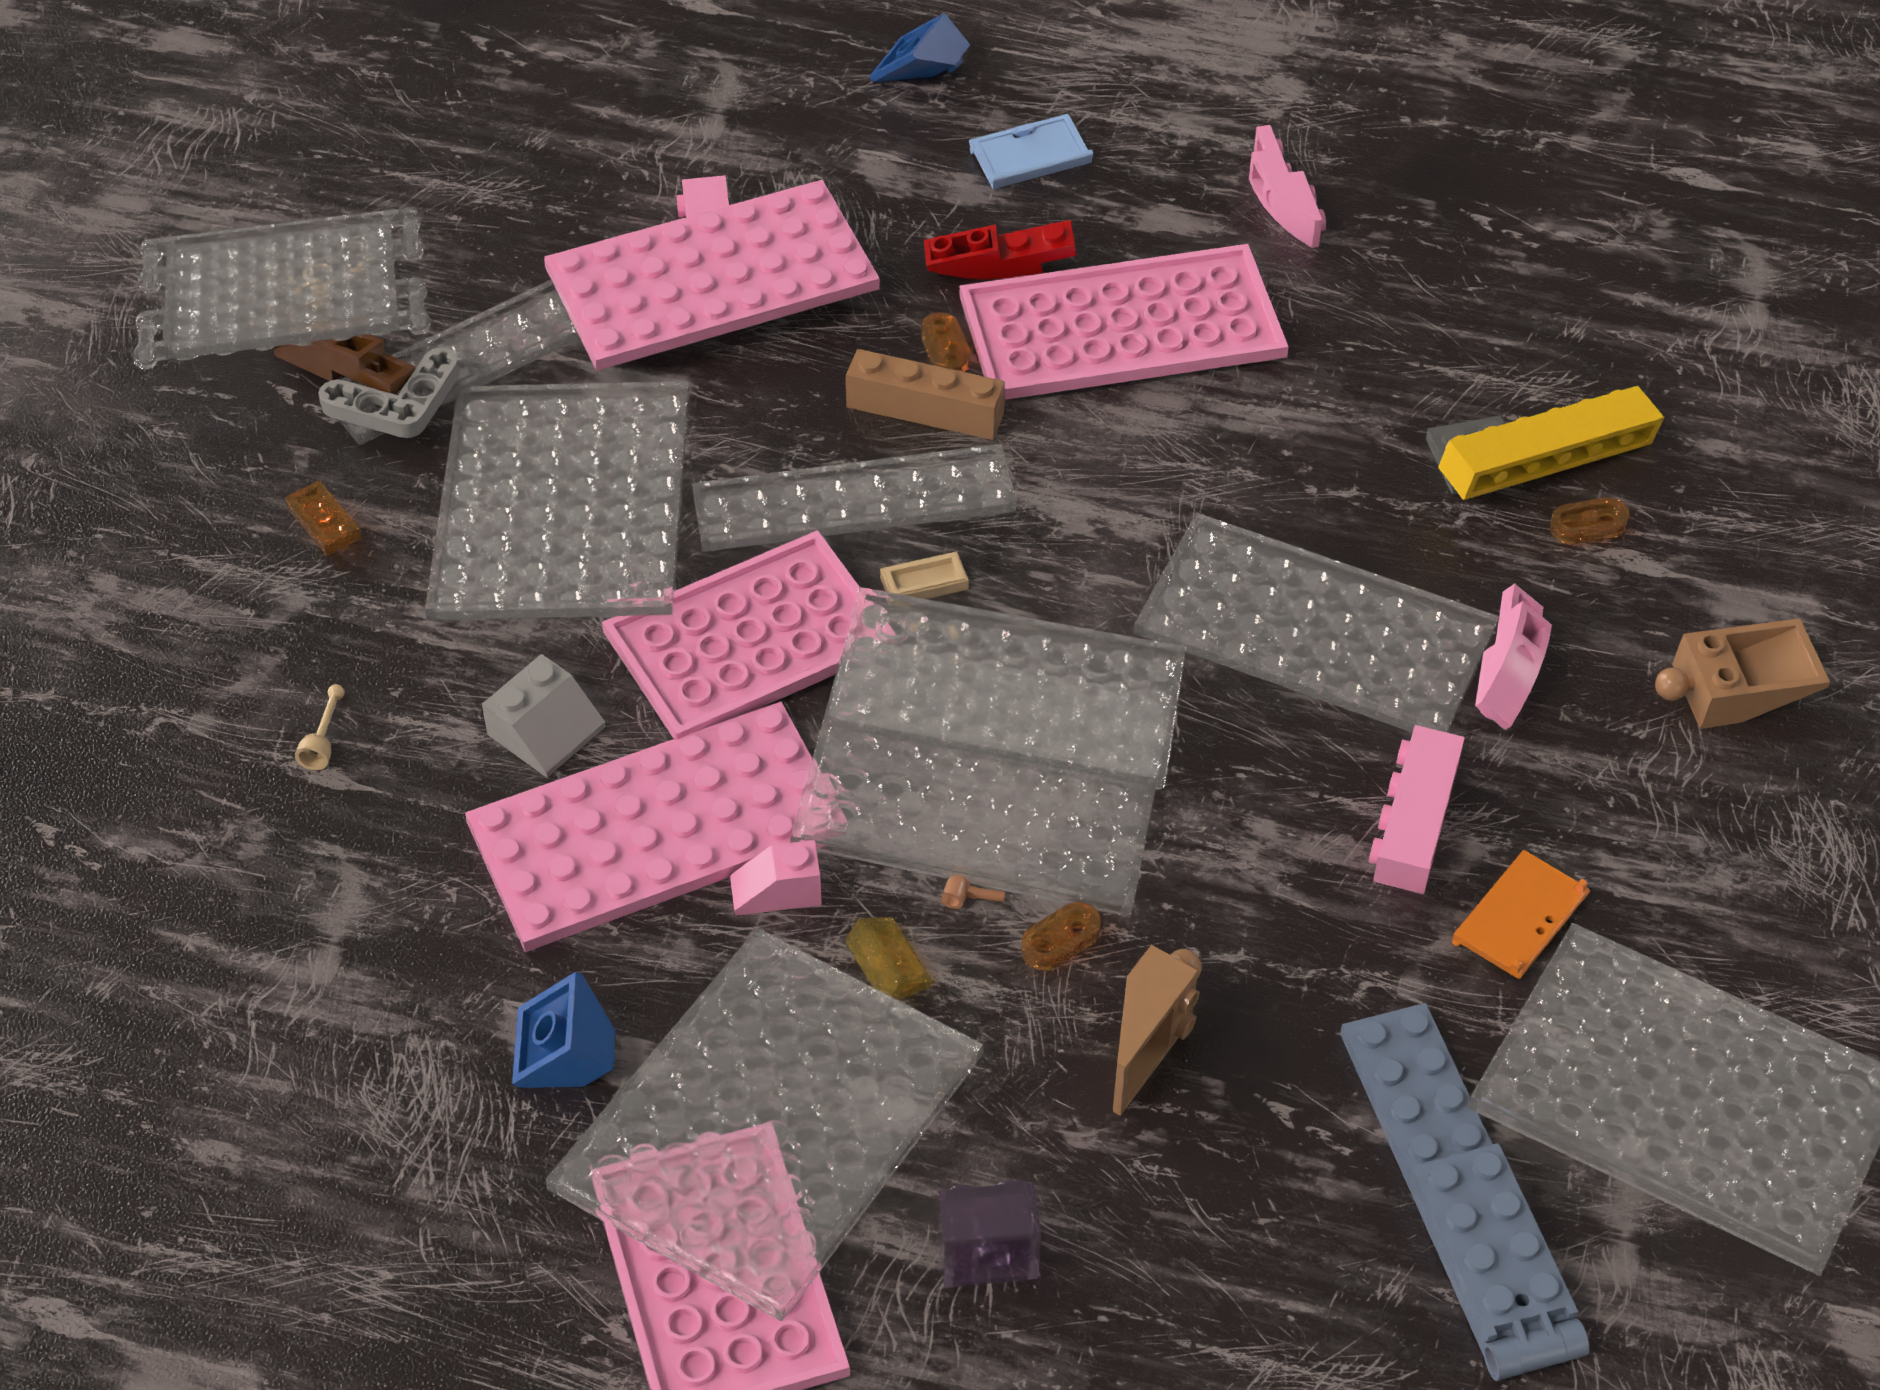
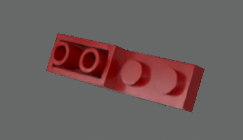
(987, 255)

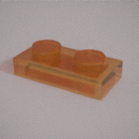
(322, 517)

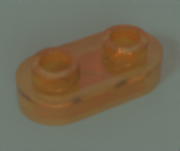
(945, 342)
(1589, 520)
(1057, 936)

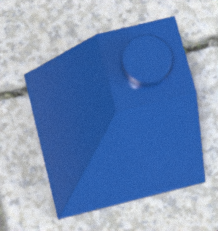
(923, 52)
(563, 1037)

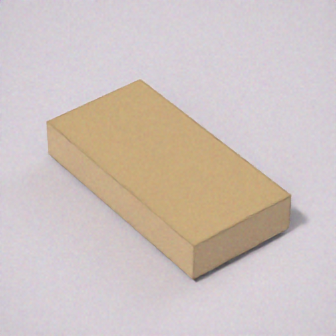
(926, 577)

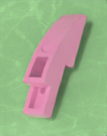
(1284, 192)
(1514, 659)

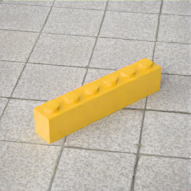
(1550, 442)

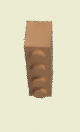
(925, 394)

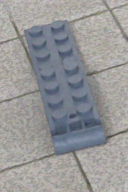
(1466, 1195)

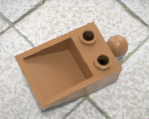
(1742, 671)
(1155, 1015)

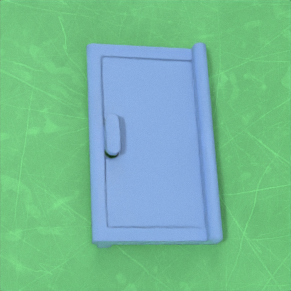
(1036, 152)

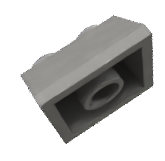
(542, 716)

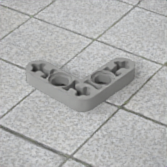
(400, 414)

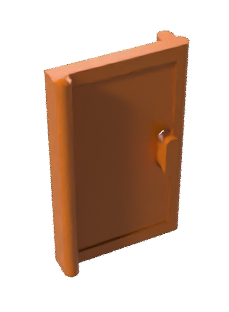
(1512, 917)

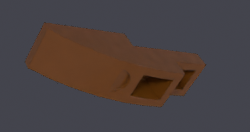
(357, 358)

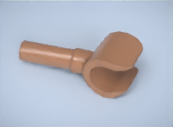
(959, 888)

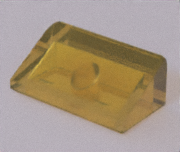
(887, 957)

